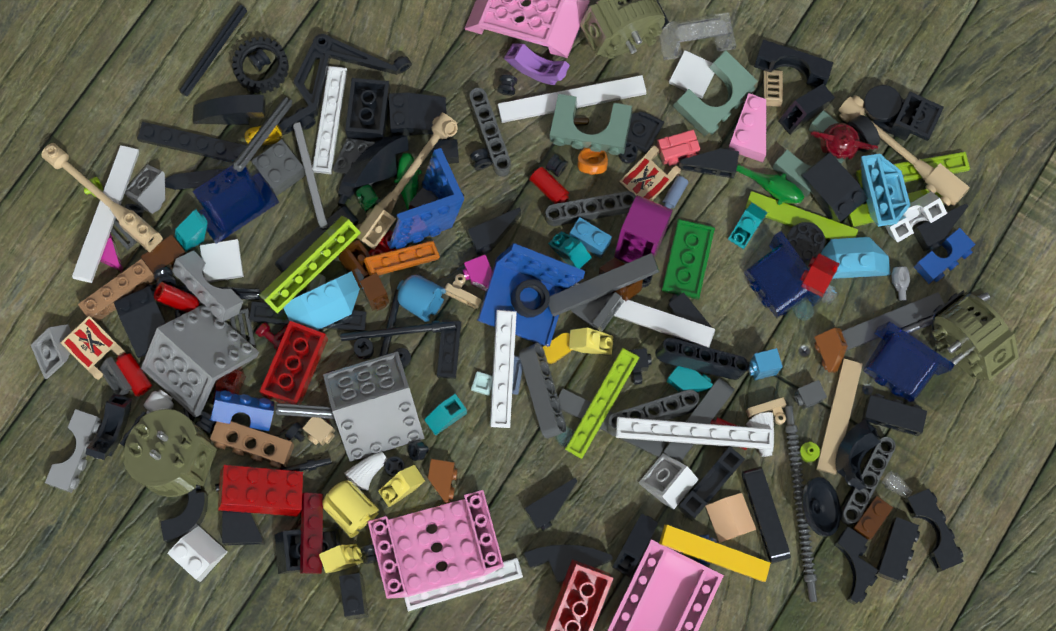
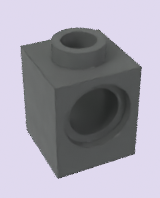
(810, 395)

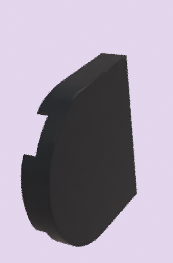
(644, 130)

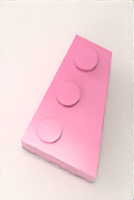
(750, 131)

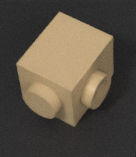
(319, 431)

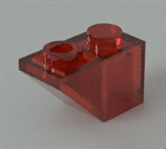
(230, 382)

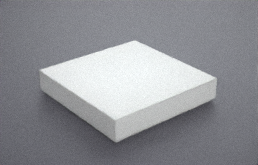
(692, 74)
(222, 261)

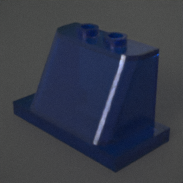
(233, 201)
(778, 278)
(904, 362)

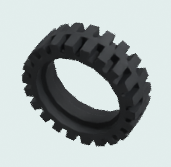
(254, 45)

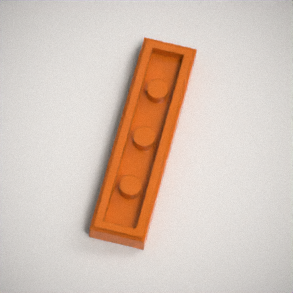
(402, 258)

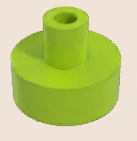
(97, 183)
(805, 453)

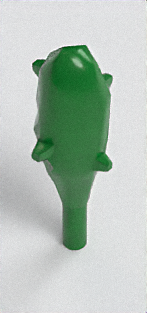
(776, 185)
(412, 186)

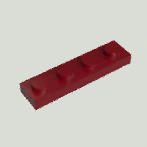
(311, 533)

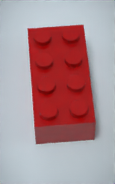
(294, 364)
(260, 490)
(579, 598)

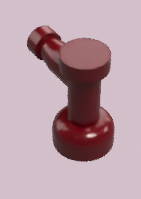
(263, 331)

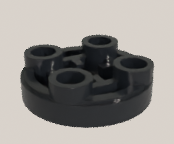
(882, 103)
(806, 240)

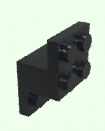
(915, 117)

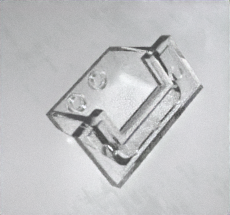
(684, 30)

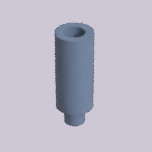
(675, 192)

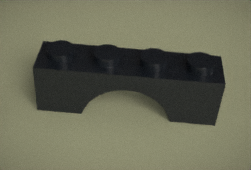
(813, 68)
(711, 483)
(945, 552)

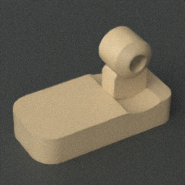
(456, 292)
(774, 406)

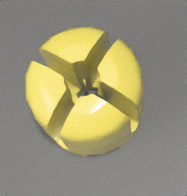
(349, 507)

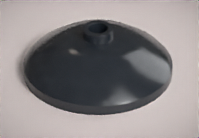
(821, 506)

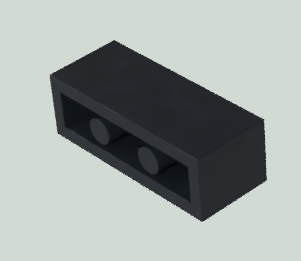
(894, 415)
(897, 550)

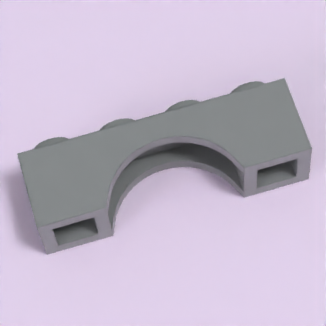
(221, 302)
(66, 474)

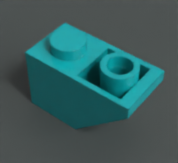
(747, 225)
(191, 231)
(570, 249)
(688, 379)
(445, 414)

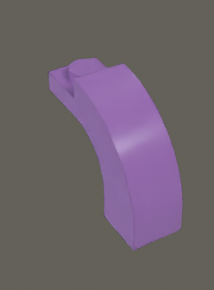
(535, 66)

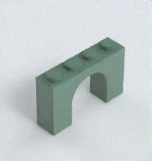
(738, 84)
(612, 139)
(792, 166)

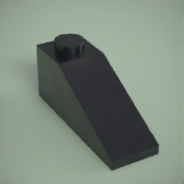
(716, 162)
(490, 233)
(932, 234)
(547, 508)

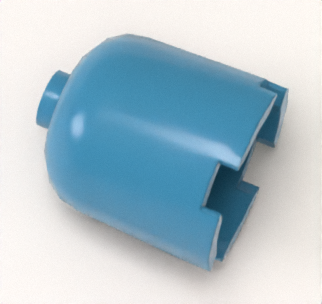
(420, 296)

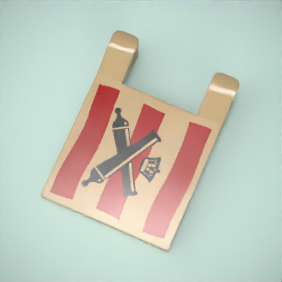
(647, 178)
(89, 344)

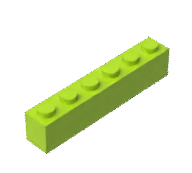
(310, 264)

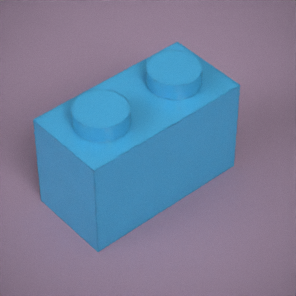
(592, 238)
(765, 364)

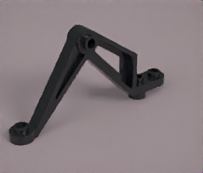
(325, 49)

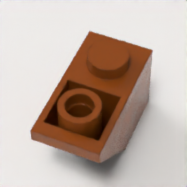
(832, 348)
(441, 477)

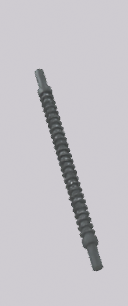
(791, 429)

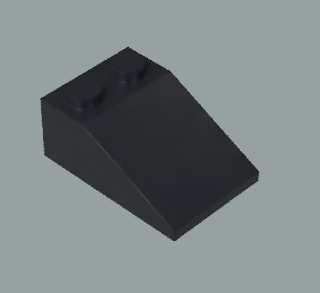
(414, 112)
(834, 188)
(140, 318)
(289, 547)

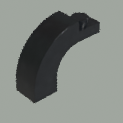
(112, 427)
(852, 450)
(191, 518)

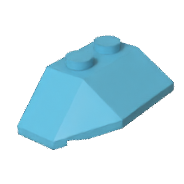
(884, 189)
(857, 257)
(325, 303)

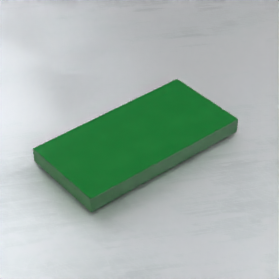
(688, 259)

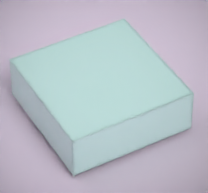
(482, 383)

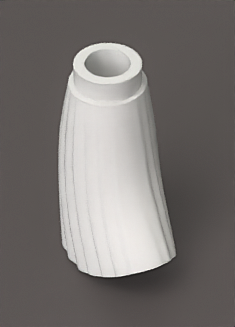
(763, 420)
(364, 471)

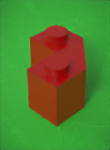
(820, 274)

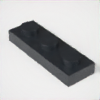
(449, 352)

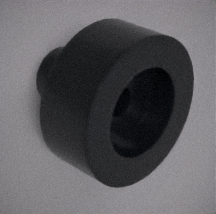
(136, 208)
(406, 356)
(295, 432)
(417, 450)

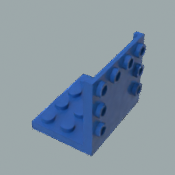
(434, 216)
(511, 269)

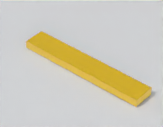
(714, 553)

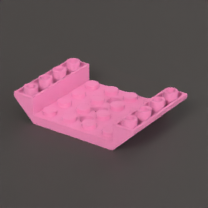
(545, 22)
(406, 552)

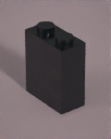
(353, 596)

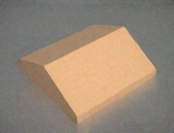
(730, 517)

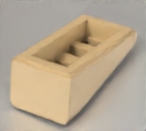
(773, 101)

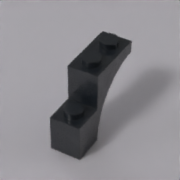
(863, 574)

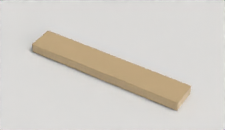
(839, 415)

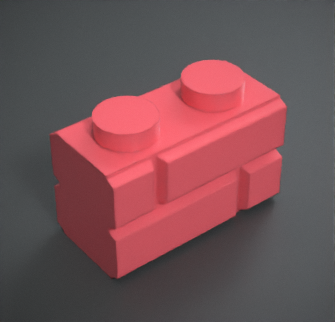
(678, 147)

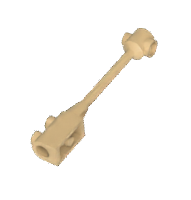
(937, 179)
(380, 218)
(128, 219)

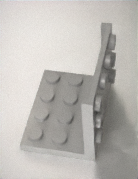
(193, 354)
(373, 406)

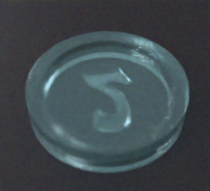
(804, 311)
(564, 438)

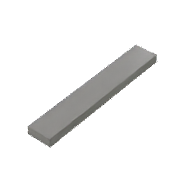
(310, 175)

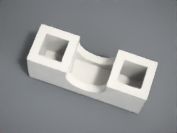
(923, 209)

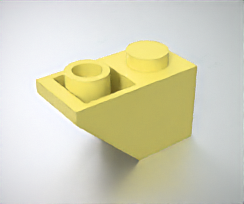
(590, 341)
(401, 485)
(341, 557)

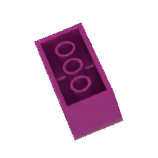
(642, 230)

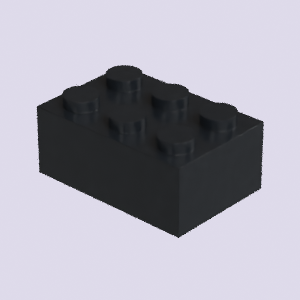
(367, 109)

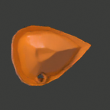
(592, 162)

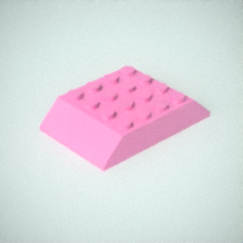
(666, 593)

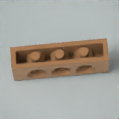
(128, 282)
(279, 458)

